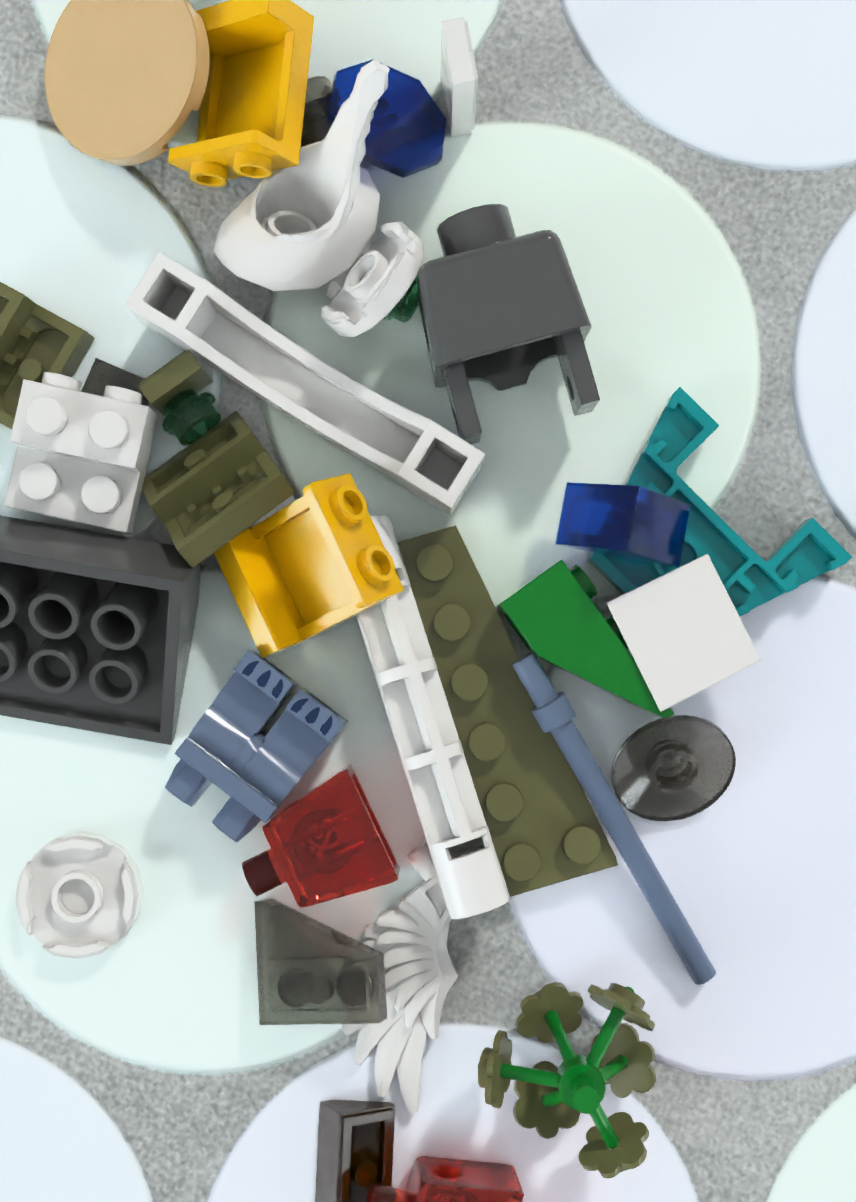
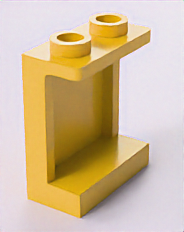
(252, 92)
(308, 566)

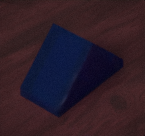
(623, 522)

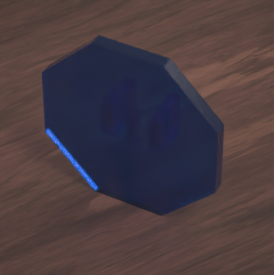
(405, 126)

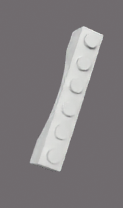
(265, 362)

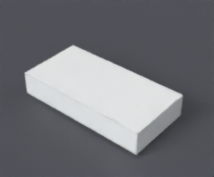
(458, 76)

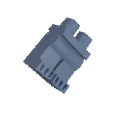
(241, 760)

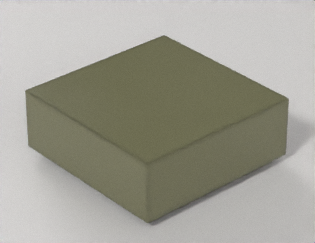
(176, 376)

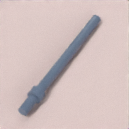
(555, 716)

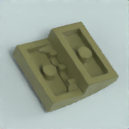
(32, 344)
(215, 489)

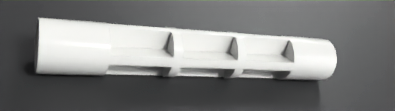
(431, 747)

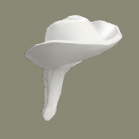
(313, 216)

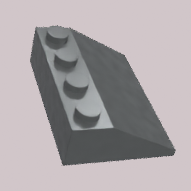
(94, 629)

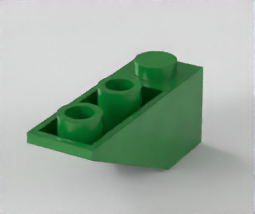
(568, 631)

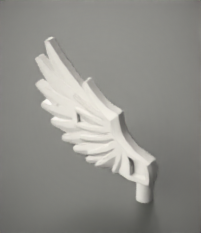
(415, 981)

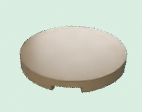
(125, 75)

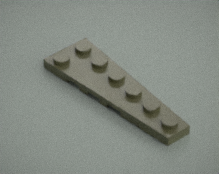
(522, 780)

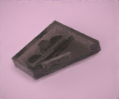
(314, 971)

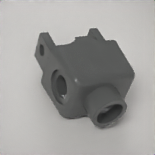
(501, 310)

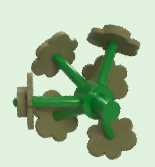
(555, 1096)

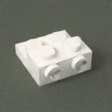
(80, 452)

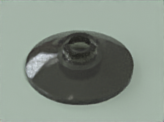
(673, 768)

